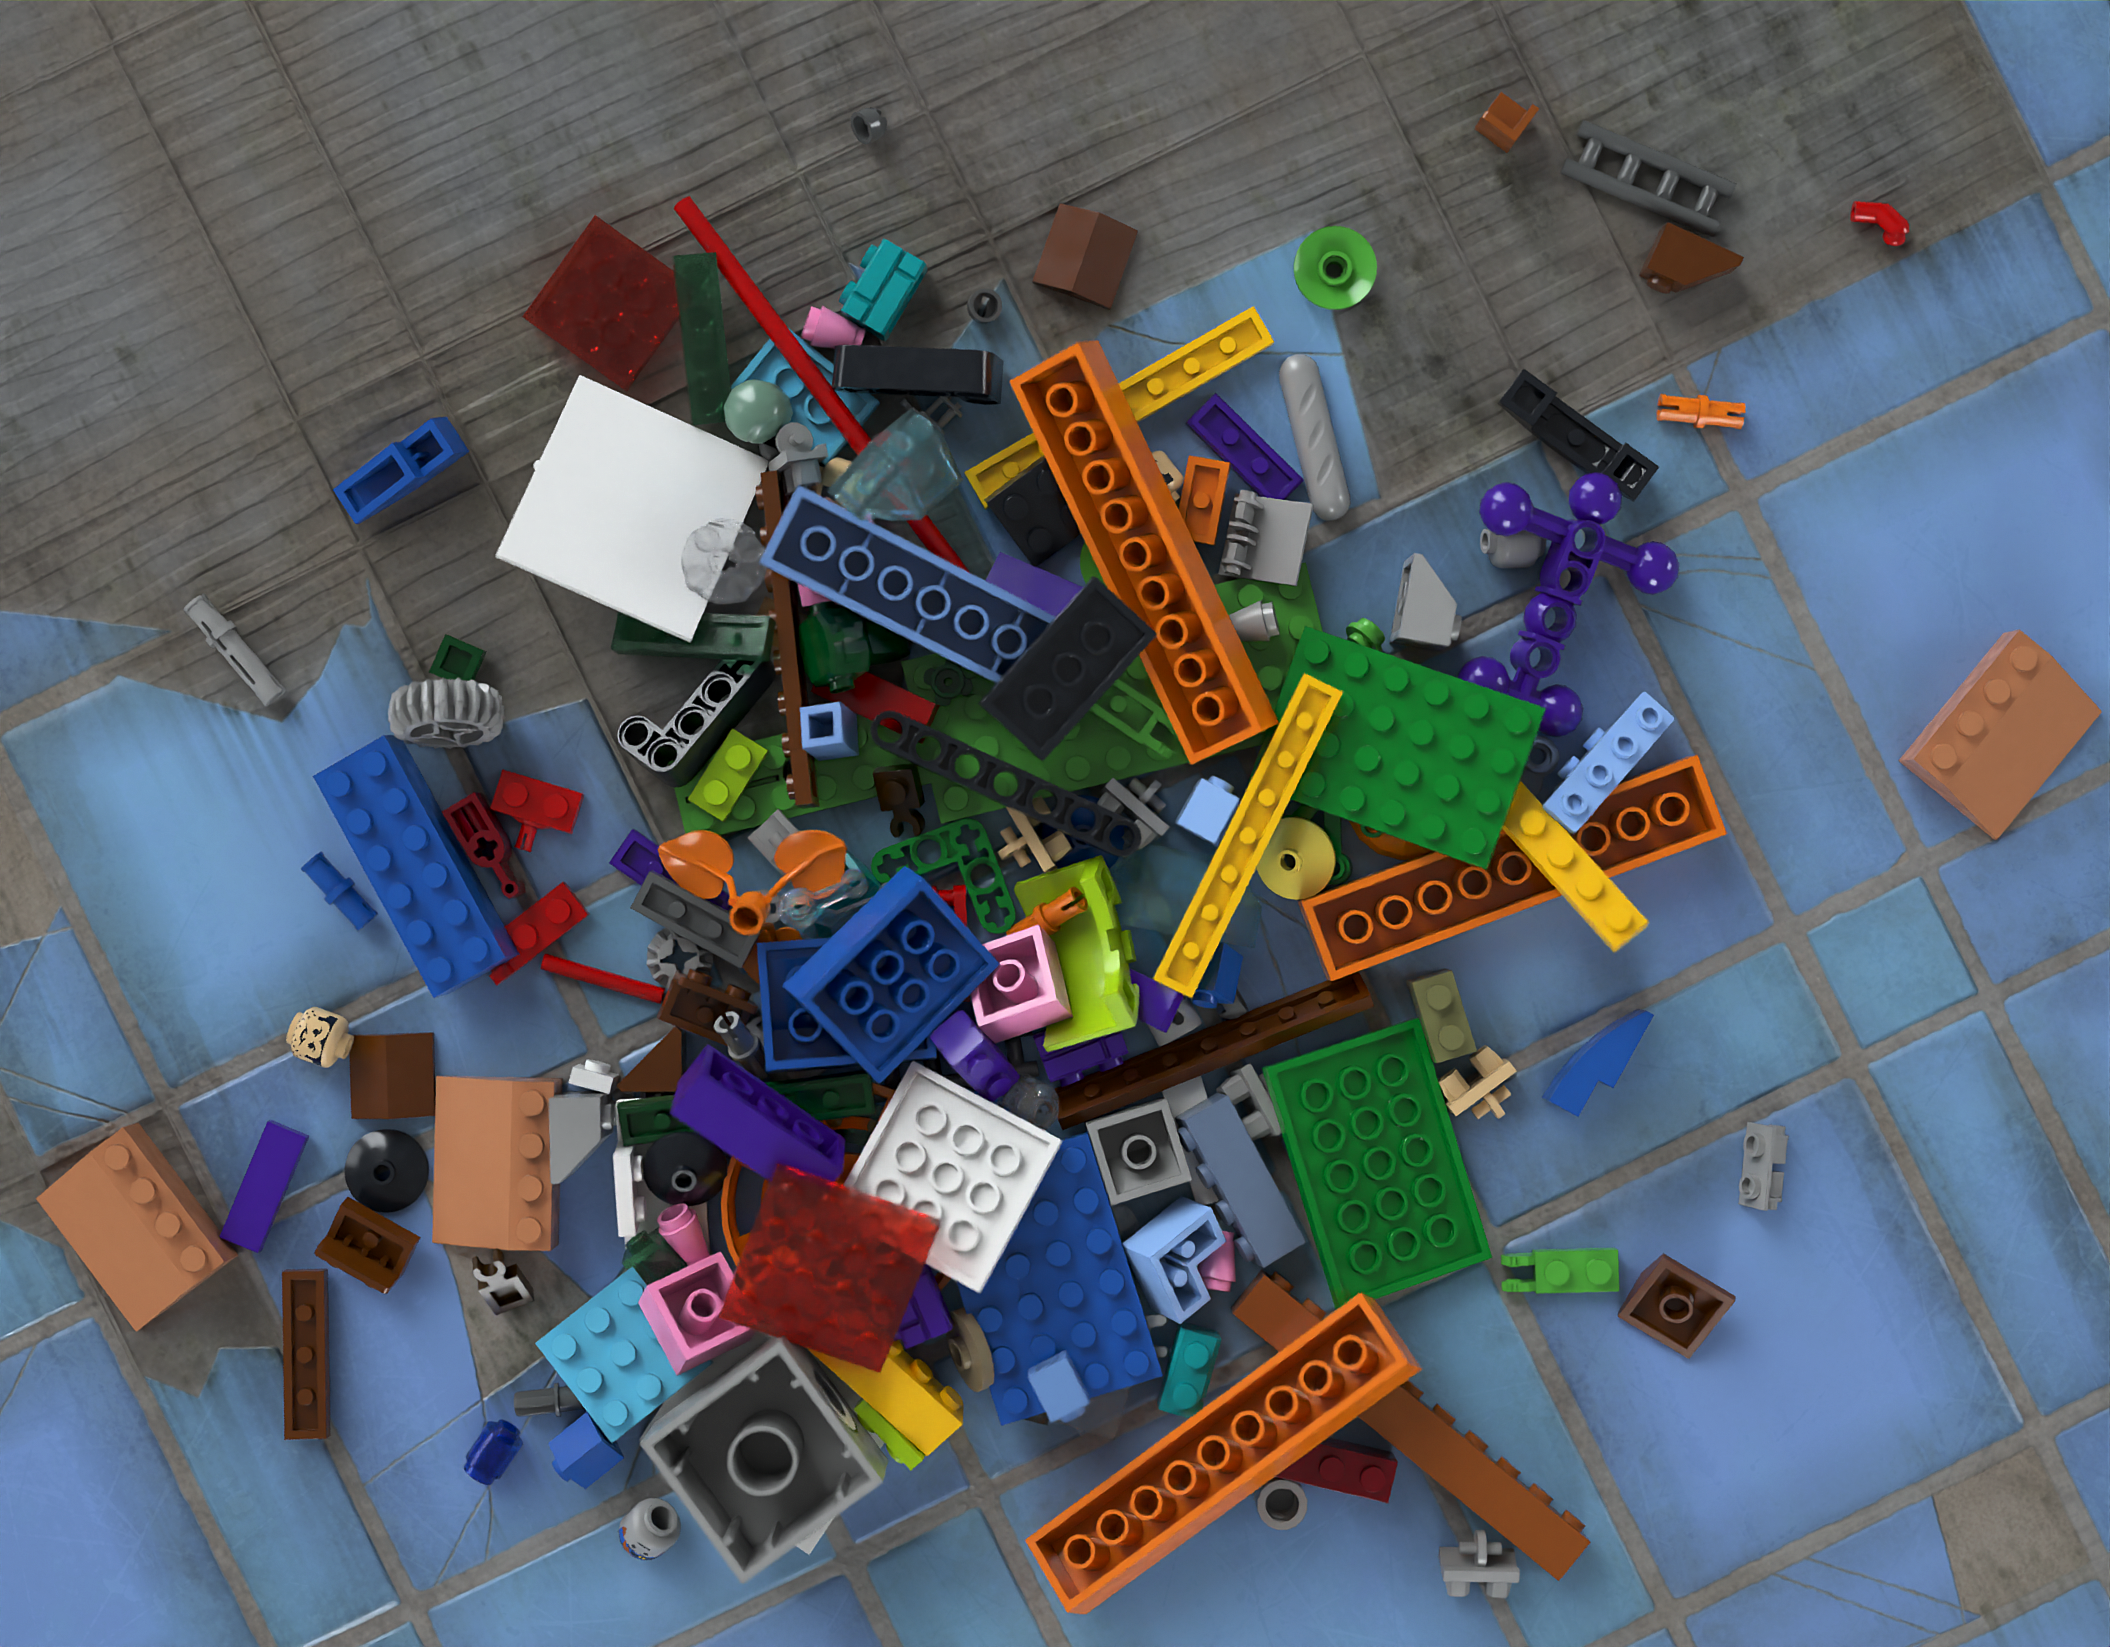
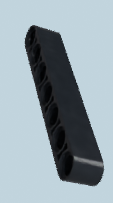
(1027, 784)

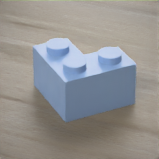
(1208, 810)
(1167, 1256)

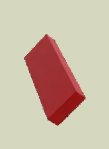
(875, 695)

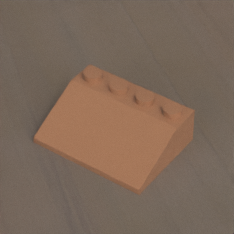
(2002, 733)
(494, 1163)
(136, 1225)

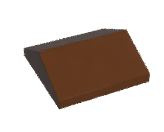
(1085, 255)
(392, 1076)
(1675, 1305)

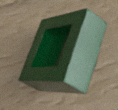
(457, 660)

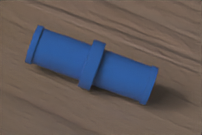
(339, 891)

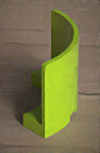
(1090, 951)

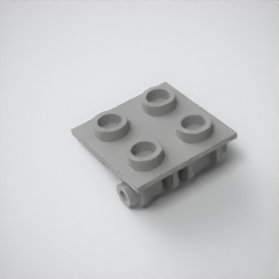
(1265, 539)

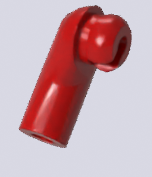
(1885, 216)

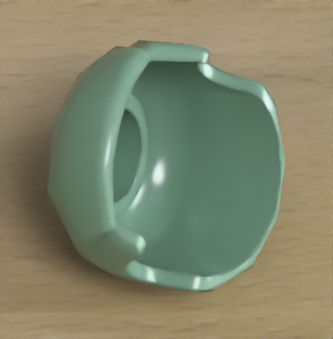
(757, 411)

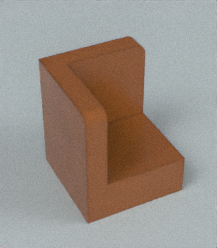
(1505, 121)

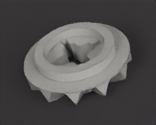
(663, 946)

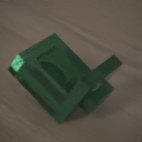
(651, 1257)

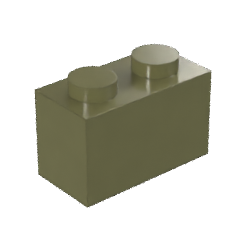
(1441, 1015)

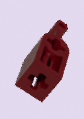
(473, 824)

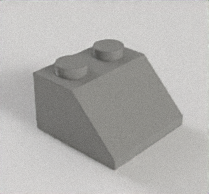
(1424, 609)
(577, 1128)
(1138, 1150)

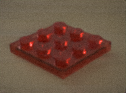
(608, 303)

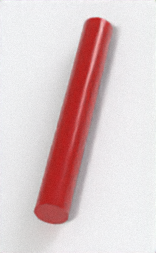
(603, 978)

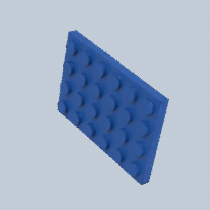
(1062, 1290)

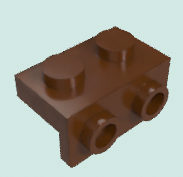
(697, 1004)
(367, 1246)

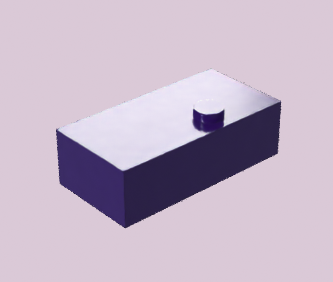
(754, 1119)

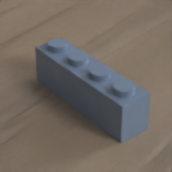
(1239, 1180)

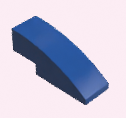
(401, 469)
(1597, 1060)

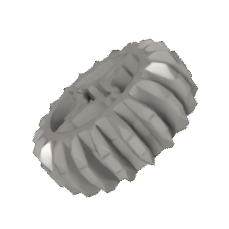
(446, 713)

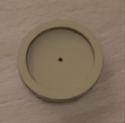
(970, 1351)

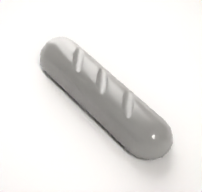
(1314, 437)

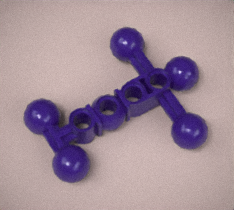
(1649, 567)

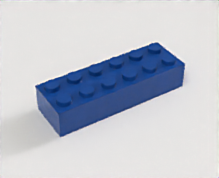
(416, 865)

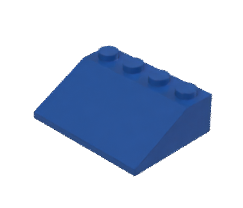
(892, 974)
(790, 1033)

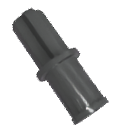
(546, 1401)

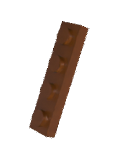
(306, 1354)

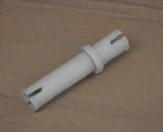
(227, 641)

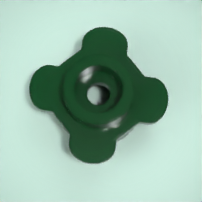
(943, 693)

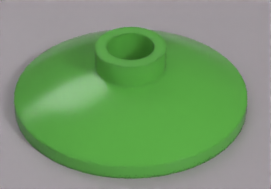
(1339, 247)

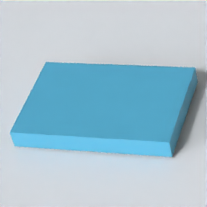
(772, 367)

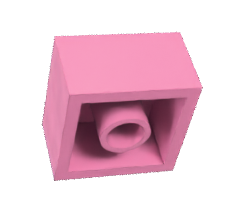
(1024, 989)
(686, 1312)

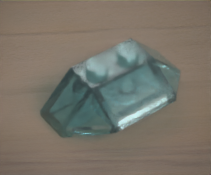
(899, 473)
(1159, 886)

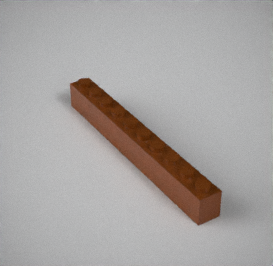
(1432, 1441)

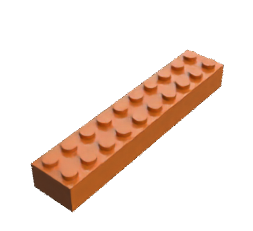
(1143, 549)
(1445, 896)
(1222, 1454)

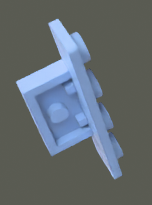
(1606, 762)

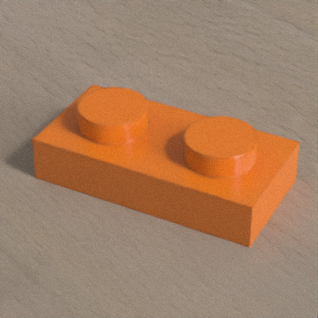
(1204, 497)

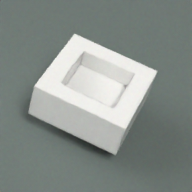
(594, 1076)

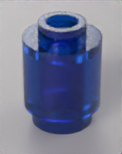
(493, 1451)

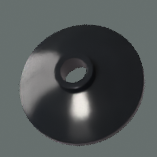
(684, 1154)
(406, 1164)

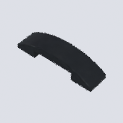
(1575, 436)

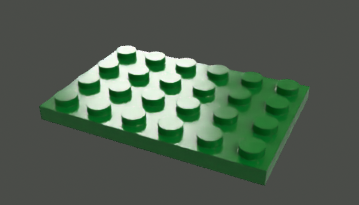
(1411, 748)
(1377, 1162)

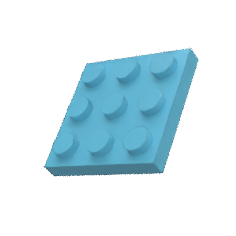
(614, 1358)

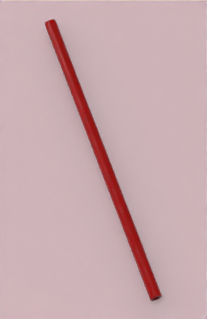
(798, 358)

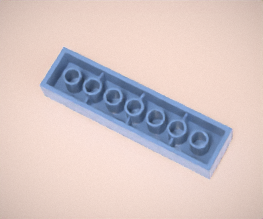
(901, 586)

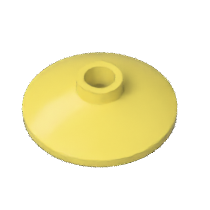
(1312, 854)

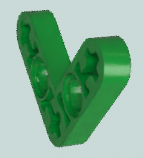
(950, 853)

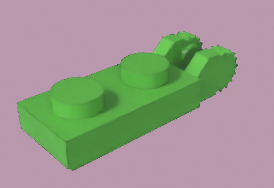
(1134, 716)
(1565, 1270)

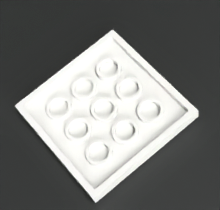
(956, 1162)

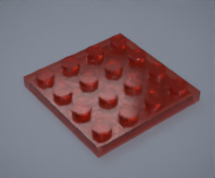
(829, 1267)

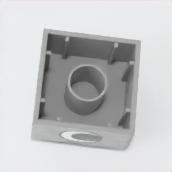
(765, 1455)

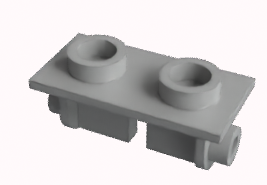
(1762, 1147)

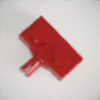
(535, 806)

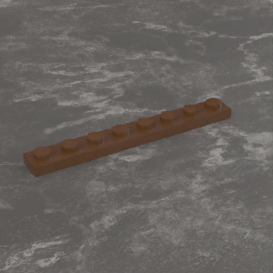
(787, 660)
(1212, 1048)

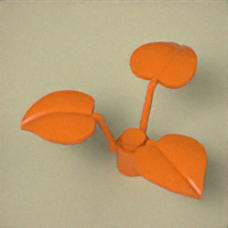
(703, 858)

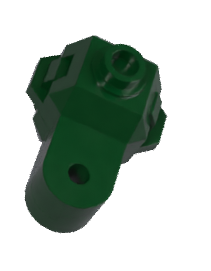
(842, 646)

